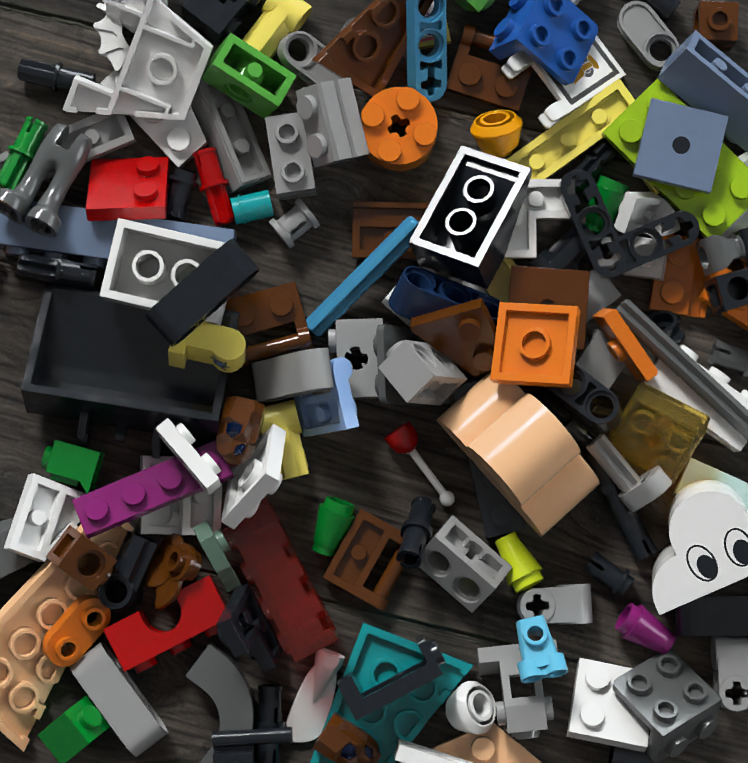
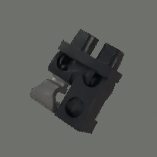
(715, 254)

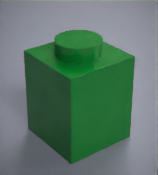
(73, 730)

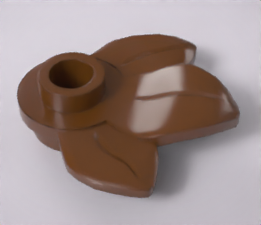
(170, 568)

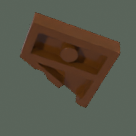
(460, 333)

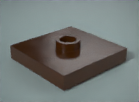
(552, 287)

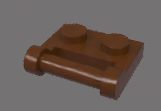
(483, 79)
(267, 311)
(358, 556)

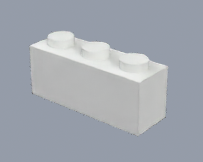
(674, 386)

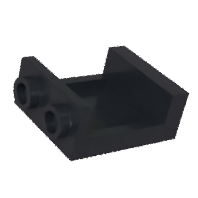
(365, 702)

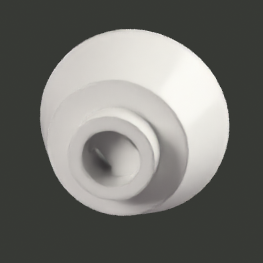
(471, 708)

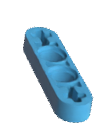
(416, 28)

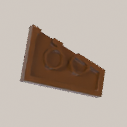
(370, 45)

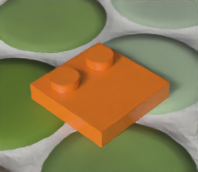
(535, 344)

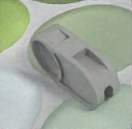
(641, 29)
(307, 69)

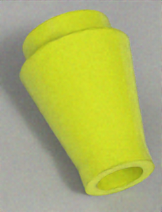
(525, 568)

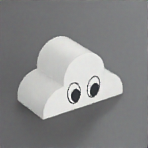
(706, 545)

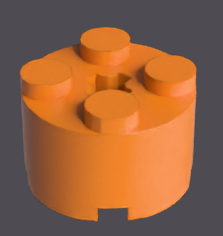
(406, 108)

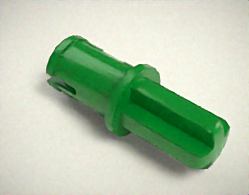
(22, 152)

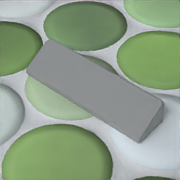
(230, 131)

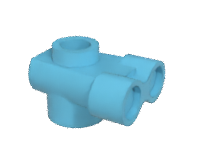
(538, 657)

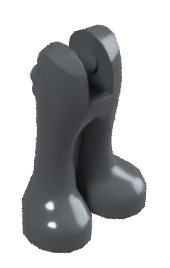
(49, 157)

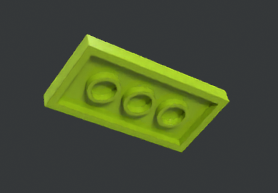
(730, 185)

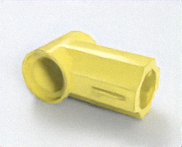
(275, 22)
(286, 417)

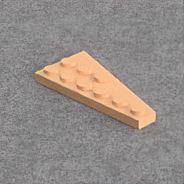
(24, 621)

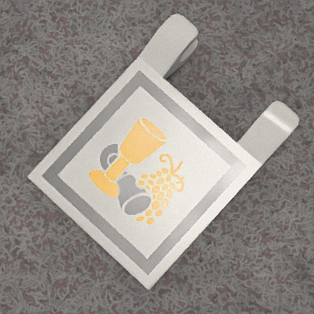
(595, 75)

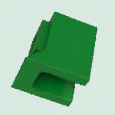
(73, 464)

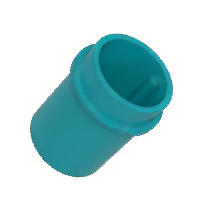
(252, 207)

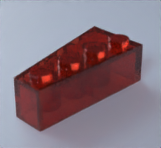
(283, 583)

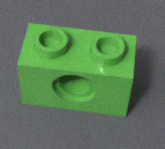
(248, 76)

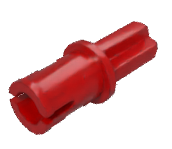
(214, 185)

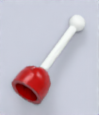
(404, 441)

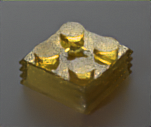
(658, 431)

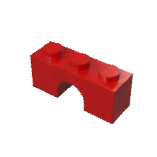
(139, 642)

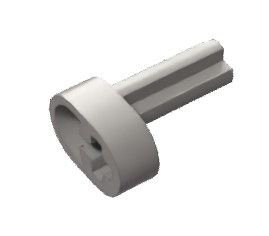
(635, 489)

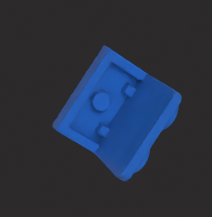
(549, 32)

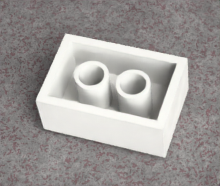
(150, 262)

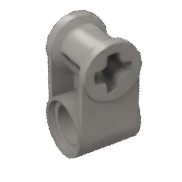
(562, 603)
(730, 665)

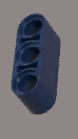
(425, 292)

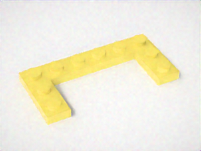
(561, 146)

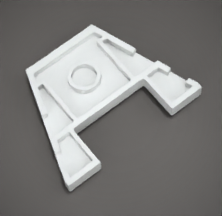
(158, 70)

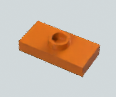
(624, 345)

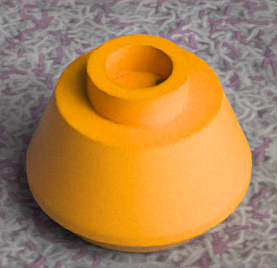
(497, 132)

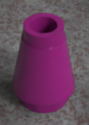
(644, 629)

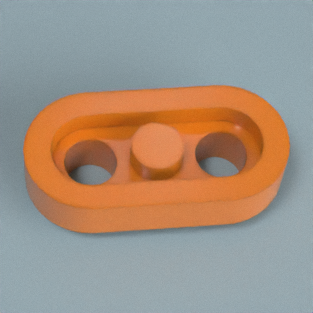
(74, 628)

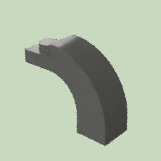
(228, 687)

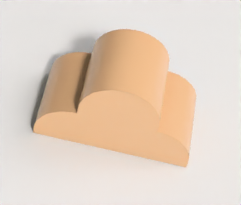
(520, 451)

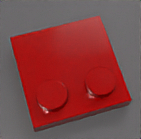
(128, 189)

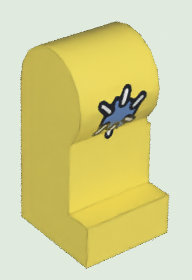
(211, 345)

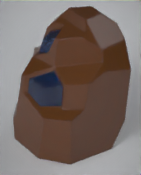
(239, 429)
(346, 742)

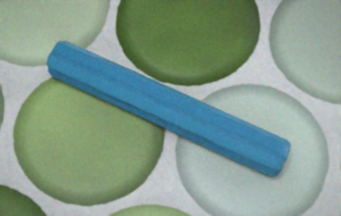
(362, 278)

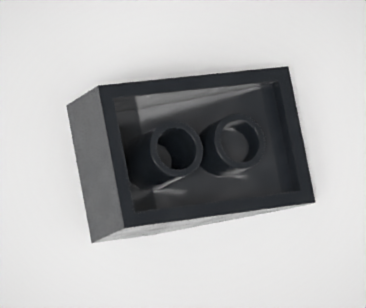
(471, 217)

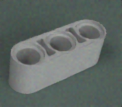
(292, 375)
(119, 699)

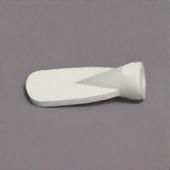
(315, 697)

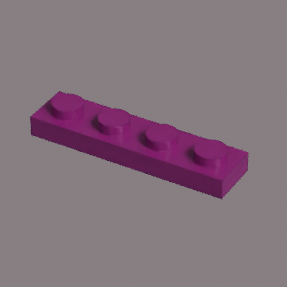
(143, 493)

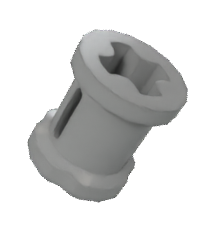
(294, 223)

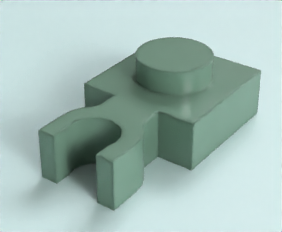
(215, 547)

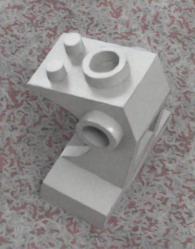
(521, 715)

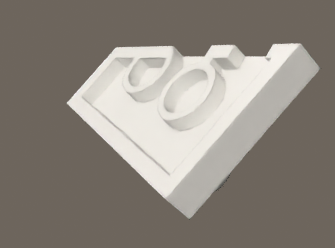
(174, 137)

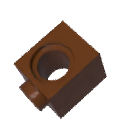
(717, 22)
(71, 548)

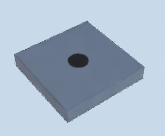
(680, 146)

